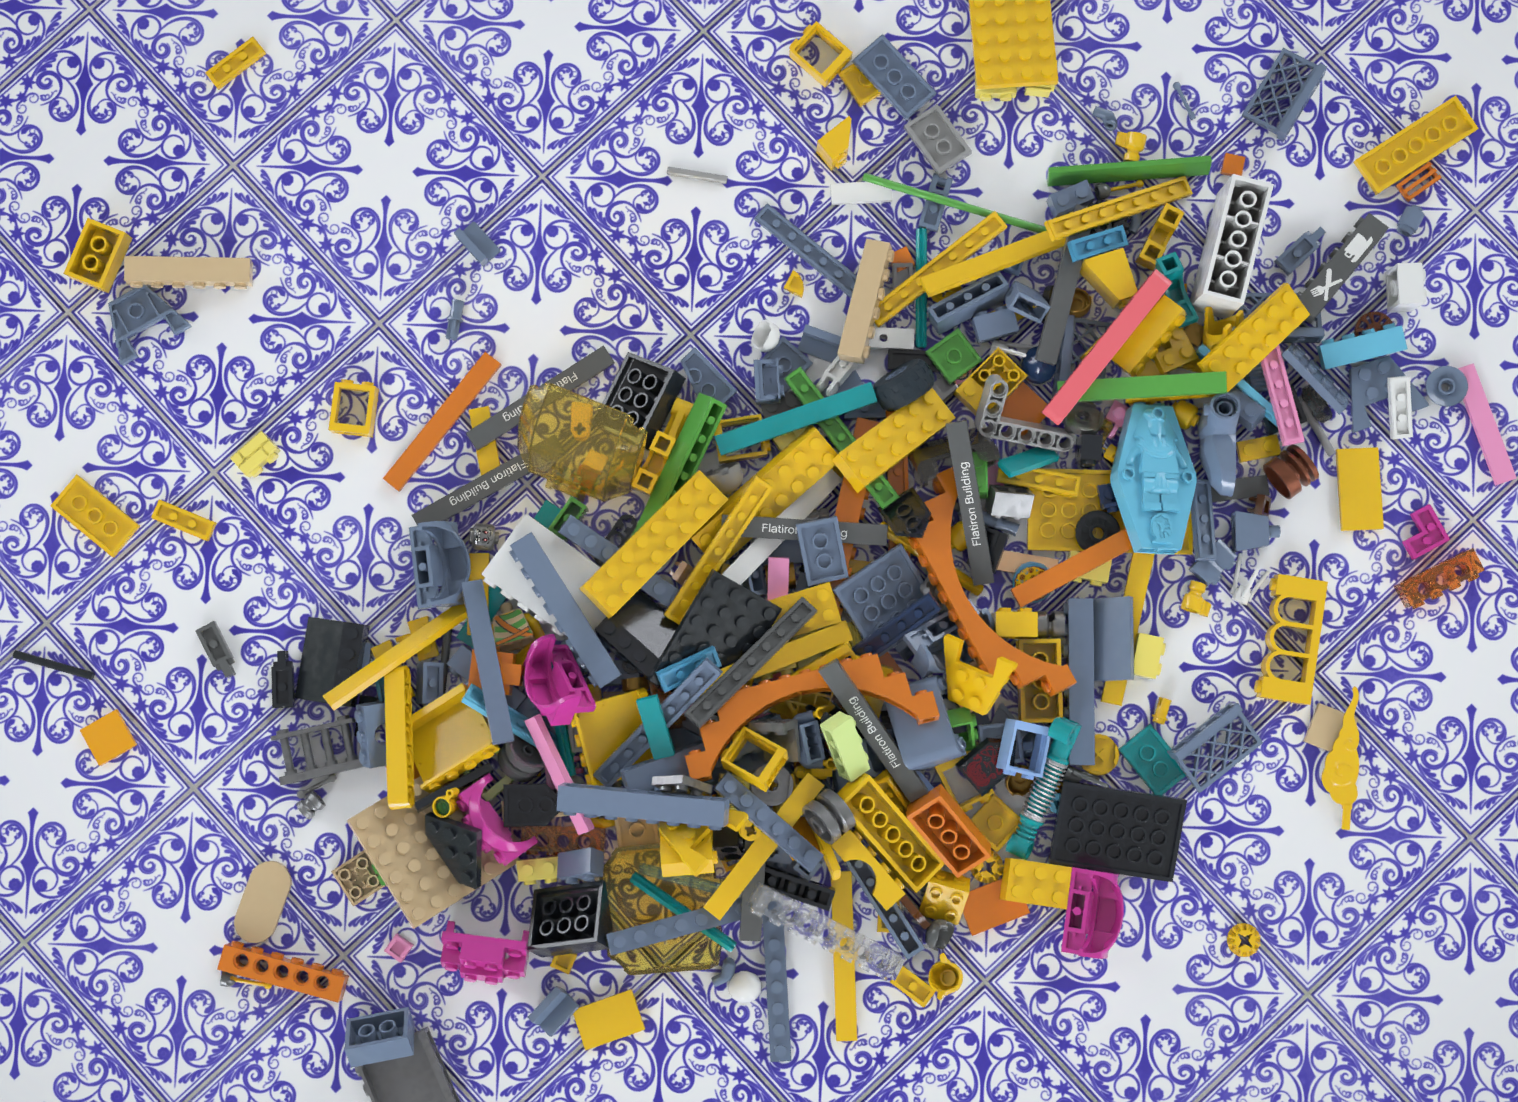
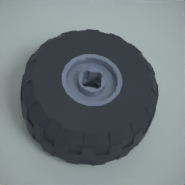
(904, 384)

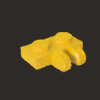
(429, 651)

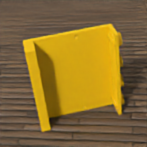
(607, 729)
(449, 739)

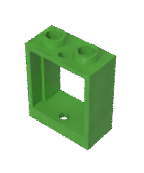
(962, 717)

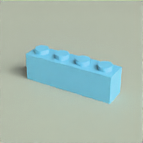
(1362, 347)

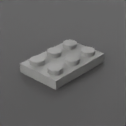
(937, 139)

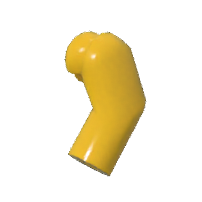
(602, 823)

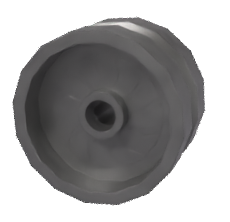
(828, 816)

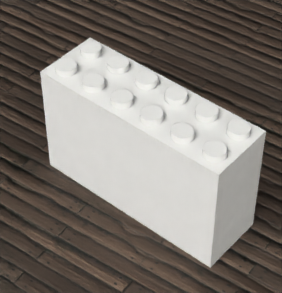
(1231, 245)
(568, 562)

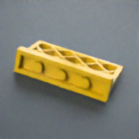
(840, 653)

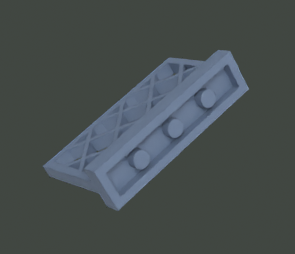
(1299, 102)
(1301, 334)
(1066, 350)
(1203, 734)

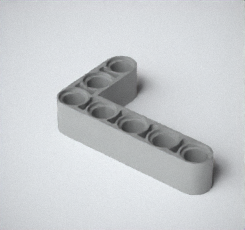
(1016, 426)

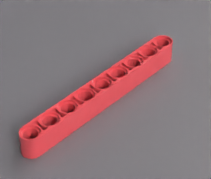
(1106, 347)

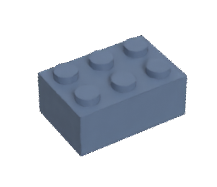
(379, 1037)

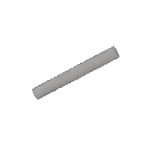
(697, 175)
(1317, 429)

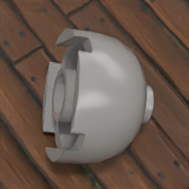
(726, 478)

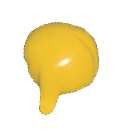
(945, 977)

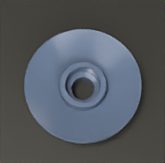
(1456, 383)

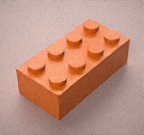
(948, 831)

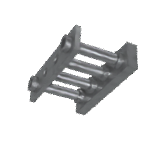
(312, 771)

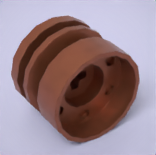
(1291, 471)

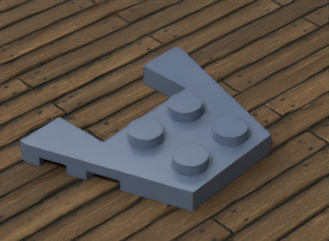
(135, 313)
(1370, 385)

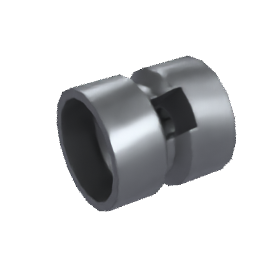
(1051, 624)

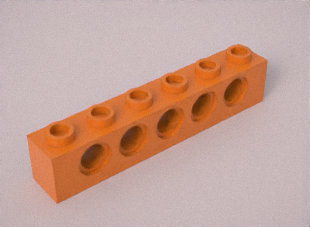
(231, 963)

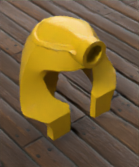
(1217, 330)

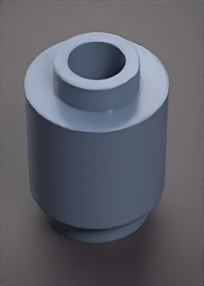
(1410, 220)

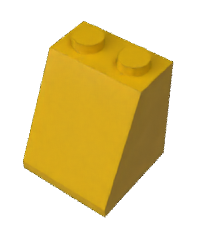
(1110, 277)

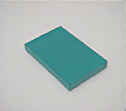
(1149, 759)

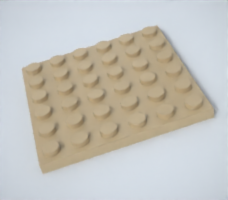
(410, 862)

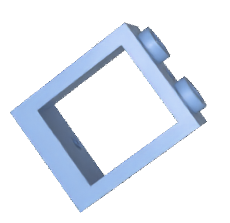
(1039, 751)

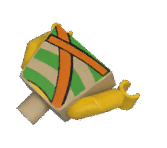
(514, 629)

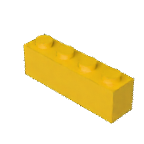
(1149, 336)

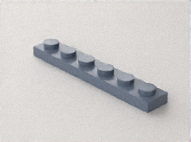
(769, 822)

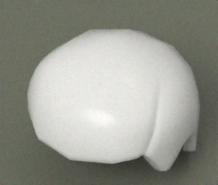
(765, 336)
(744, 987)

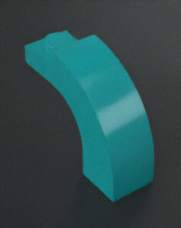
(1173, 269)

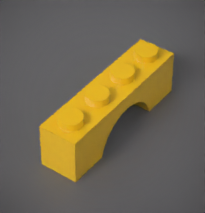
(886, 889)

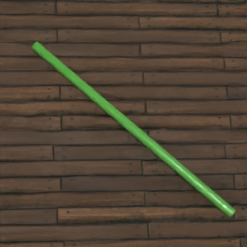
(950, 202)

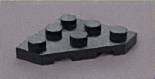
(458, 847)

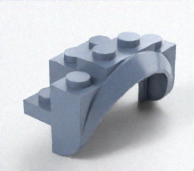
(439, 565)
(928, 642)

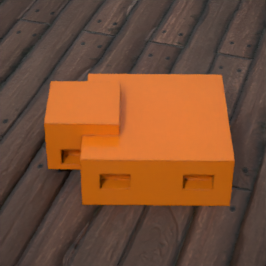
(511, 672)

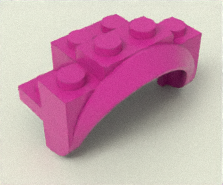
(557, 691)
(483, 816)
(1092, 913)
(484, 956)

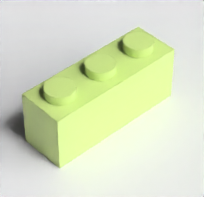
(845, 746)

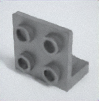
(782, 732)

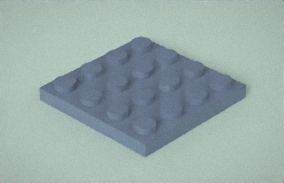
(881, 591)

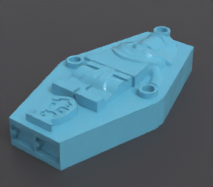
(1153, 479)

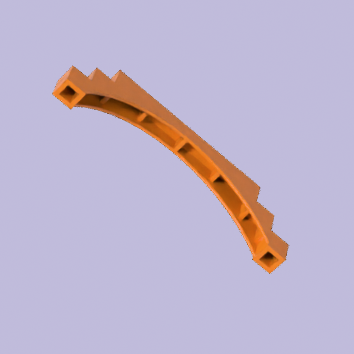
(982, 641)
(754, 700)

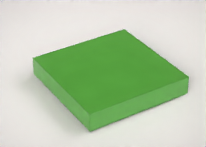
(953, 356)

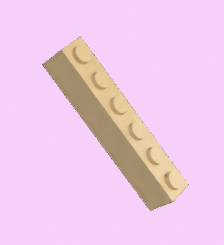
(188, 271)
(865, 301)

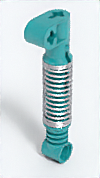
(1064, 736)

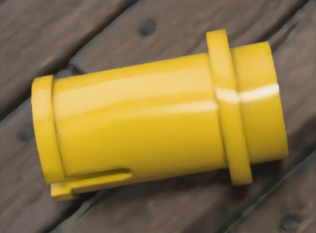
(1161, 711)

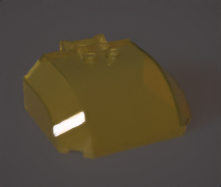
(579, 443)
(634, 907)

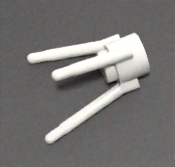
(1005, 345)
(1243, 593)

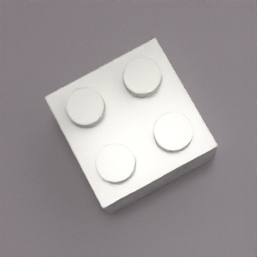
(1405, 287)

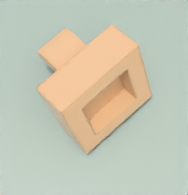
(681, 572)

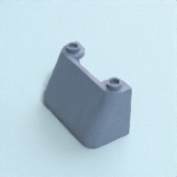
(927, 743)

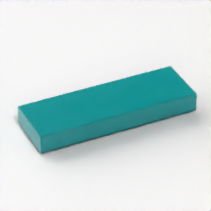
(1027, 461)
(655, 727)

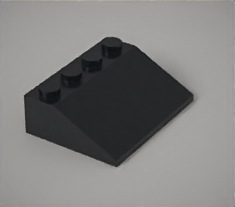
(645, 393)
(638, 632)
(329, 657)
(570, 919)

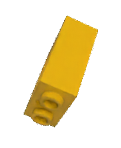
(836, 66)
(349, 429)
(765, 446)
(771, 770)
(967, 804)

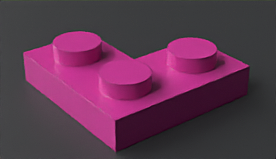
(1430, 533)

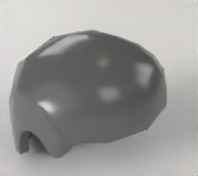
(939, 934)

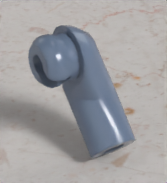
(1107, 116)
(1135, 223)
(727, 972)

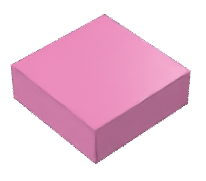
(399, 947)

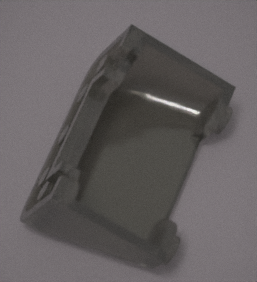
(924, 458)

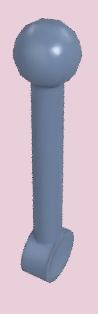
(1176, 86)

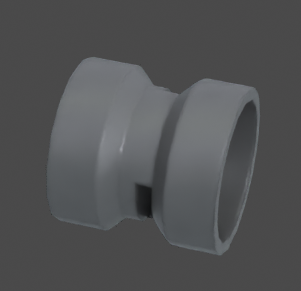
(310, 804)

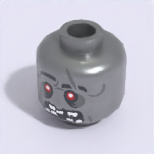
(483, 536)

